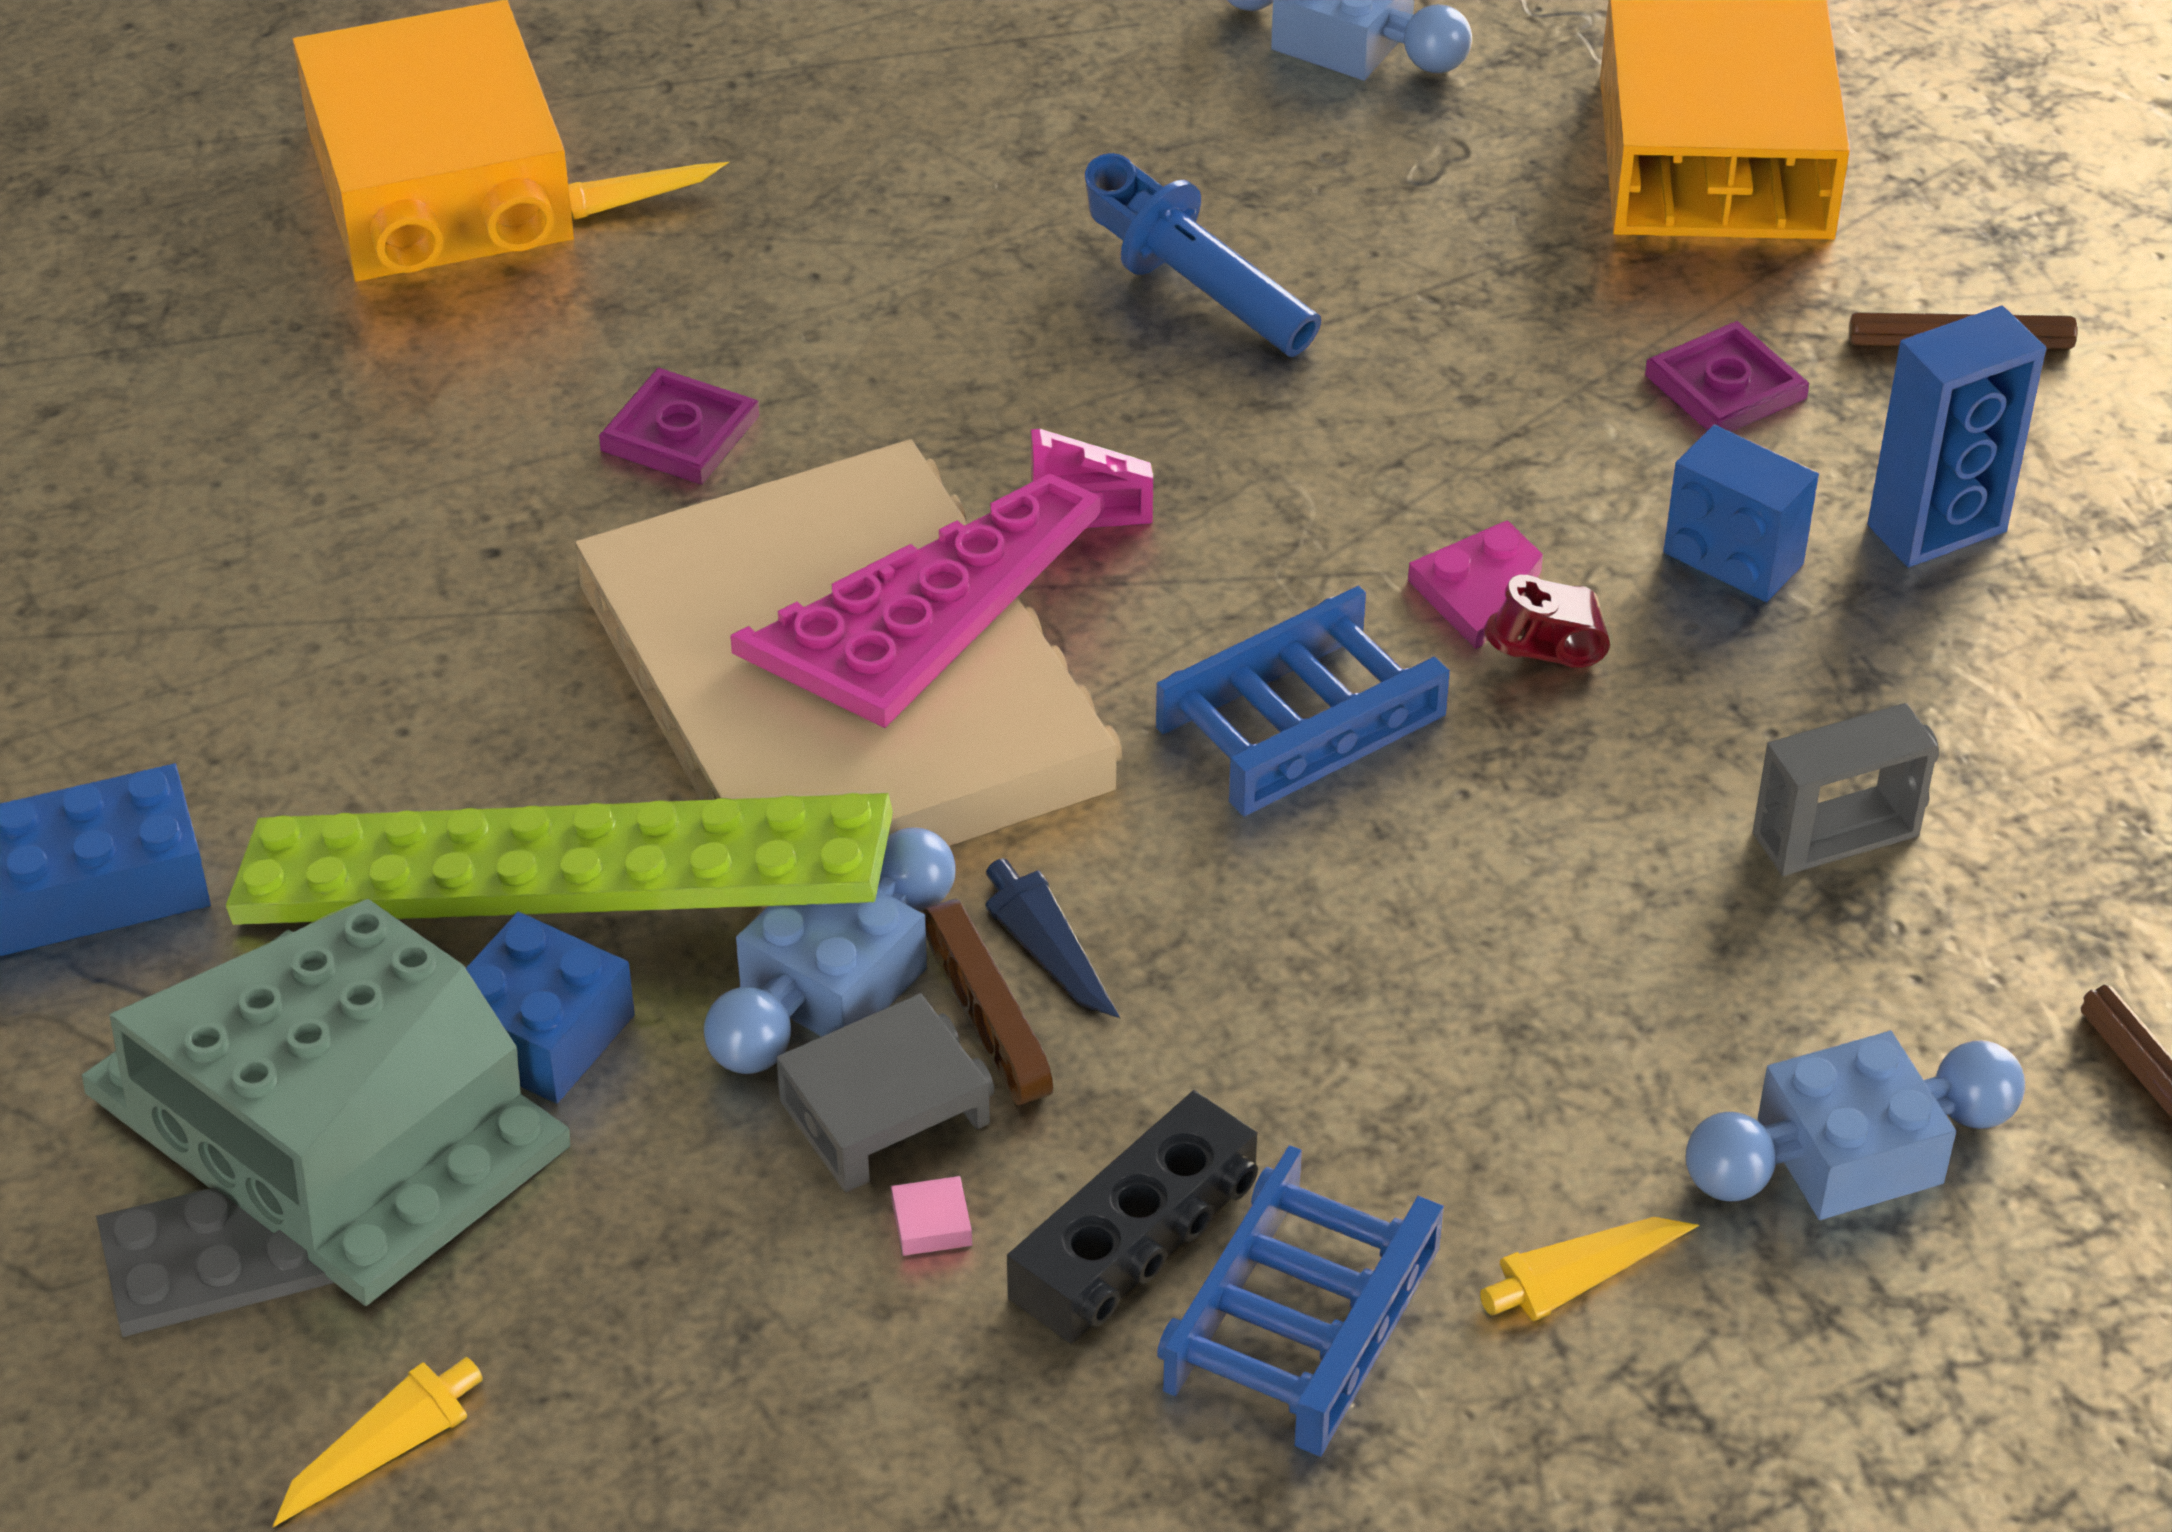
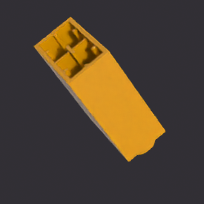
(1723, 118)
(433, 140)

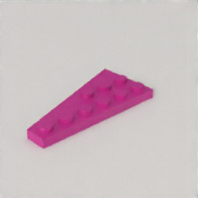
(917, 609)

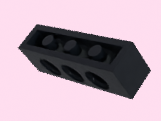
(1132, 1217)

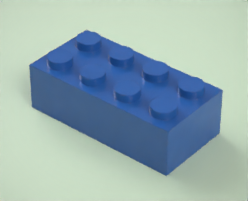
(1955, 435)
(97, 859)

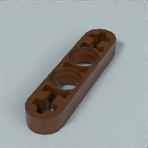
(988, 1002)

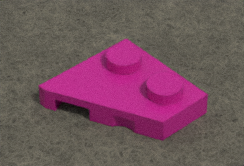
(1118, 479)
(1471, 576)

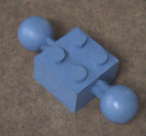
(1361, 33)
(830, 959)
(1855, 1123)

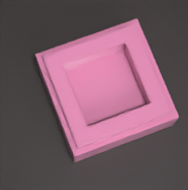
(931, 1215)

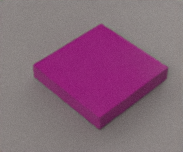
(1727, 378)
(679, 425)

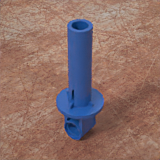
(1162, 228)

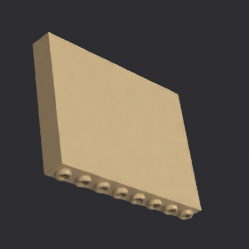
(971, 754)

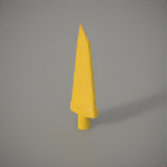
(613, 192)
(1561, 1271)
(399, 1422)

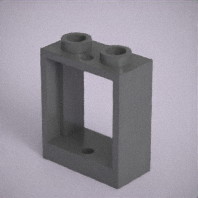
(1806, 833)

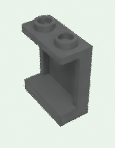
(881, 1085)

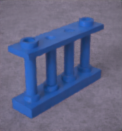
(1311, 745)
(1345, 1347)

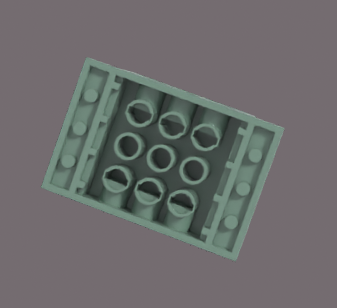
(335, 1093)

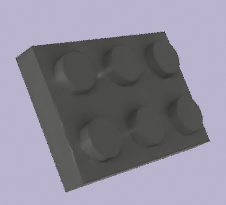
(196, 1260)

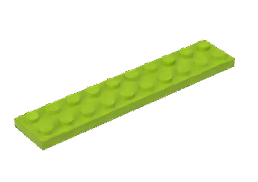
(566, 858)

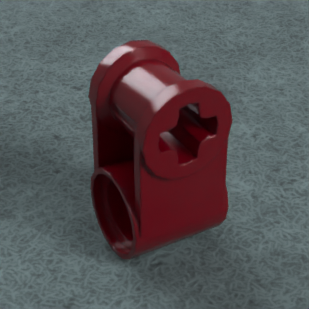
(1554, 620)

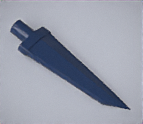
(1037, 922)

